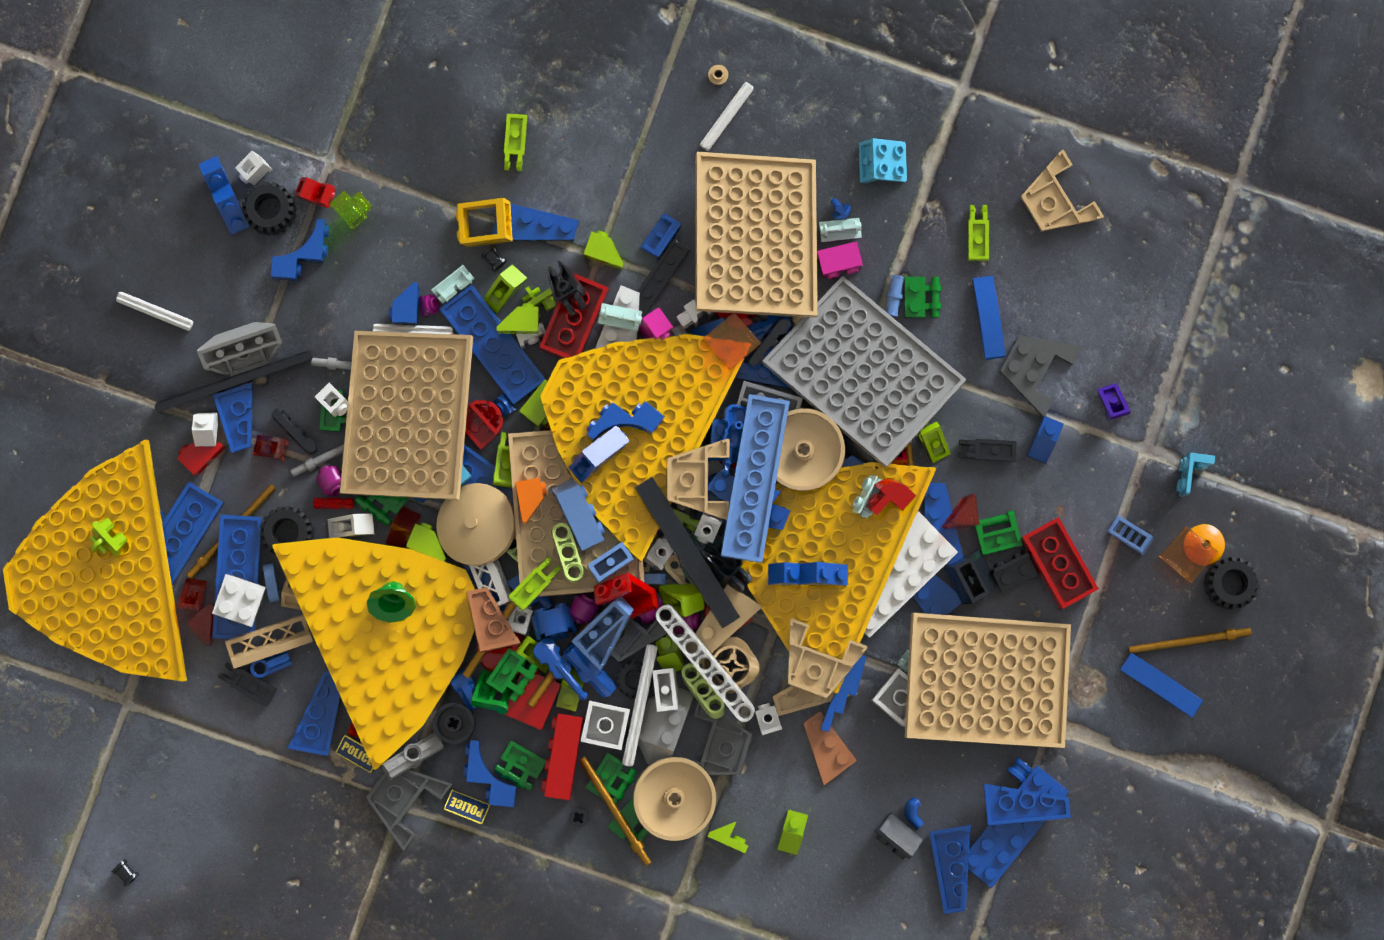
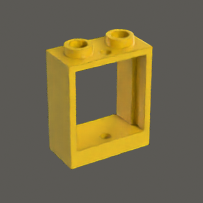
(504, 223)

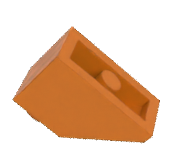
(530, 497)

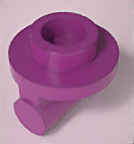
(429, 305)

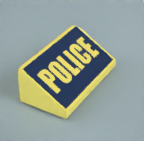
(354, 752)
(467, 807)

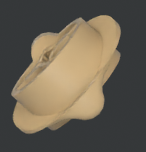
(751, 669)

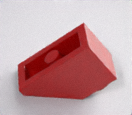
(200, 457)

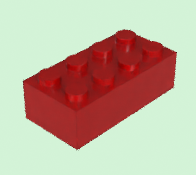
(569, 334)
(1059, 563)
(563, 756)

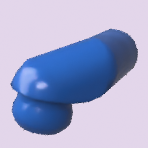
(911, 813)

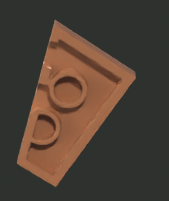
(488, 621)
(828, 749)

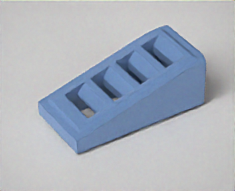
(1141, 550)

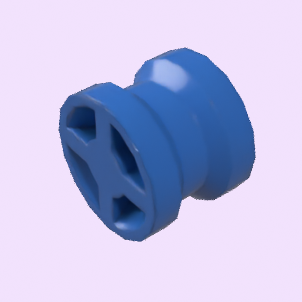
(1019, 770)

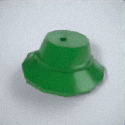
(391, 603)

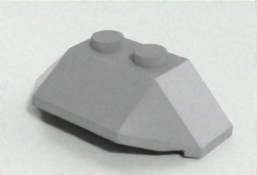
(240, 349)
(662, 729)

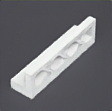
(497, 578)

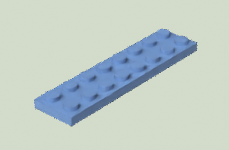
(755, 478)

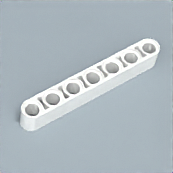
(707, 673)

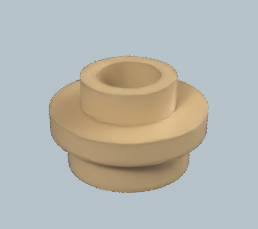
(713, 79)

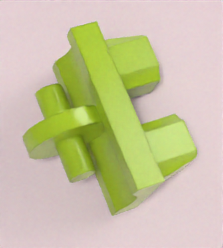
(545, 298)
(101, 531)

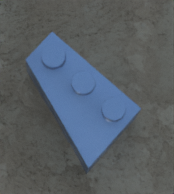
(578, 514)
(602, 633)

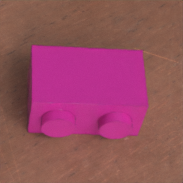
(839, 260)
(655, 325)

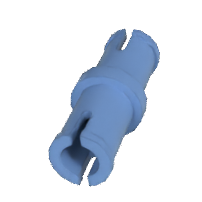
(894, 295)

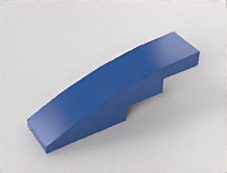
(989, 318)
(1161, 685)
(848, 687)

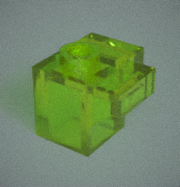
(351, 209)

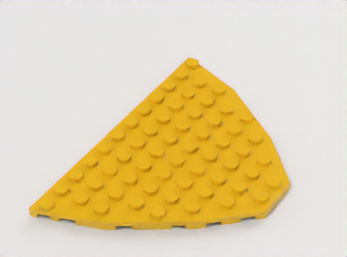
(670, 374)
(829, 532)
(98, 602)
(381, 669)

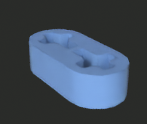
(655, 579)
(271, 582)

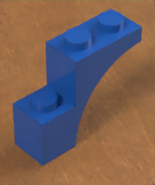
(223, 195)
(314, 250)
(644, 418)
(807, 574)
(476, 771)

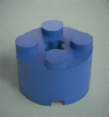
(553, 623)

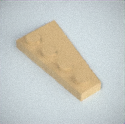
(711, 632)
(796, 699)

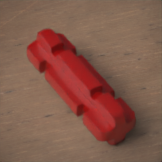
(333, 503)

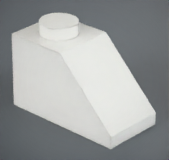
(205, 429)
(351, 526)
(665, 689)

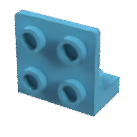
(882, 160)
(1186, 465)

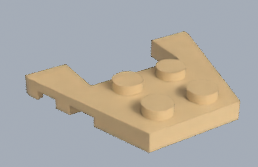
(1050, 204)
(689, 479)
(816, 670)

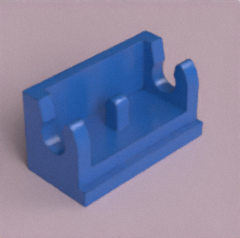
(661, 236)

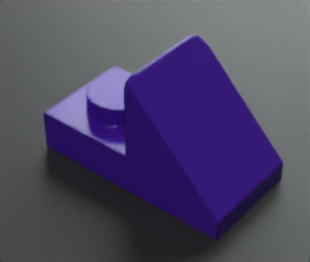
(1113, 402)

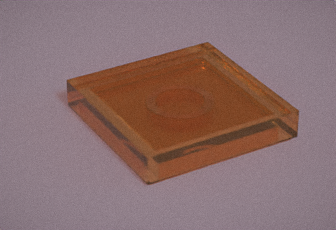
(731, 341)
(1188, 554)

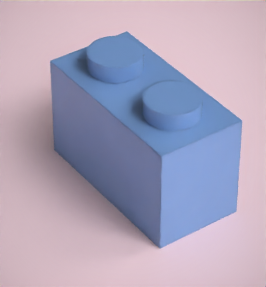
(610, 563)

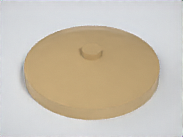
(810, 451)
(477, 525)
(674, 798)

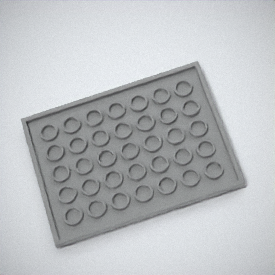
(864, 372)

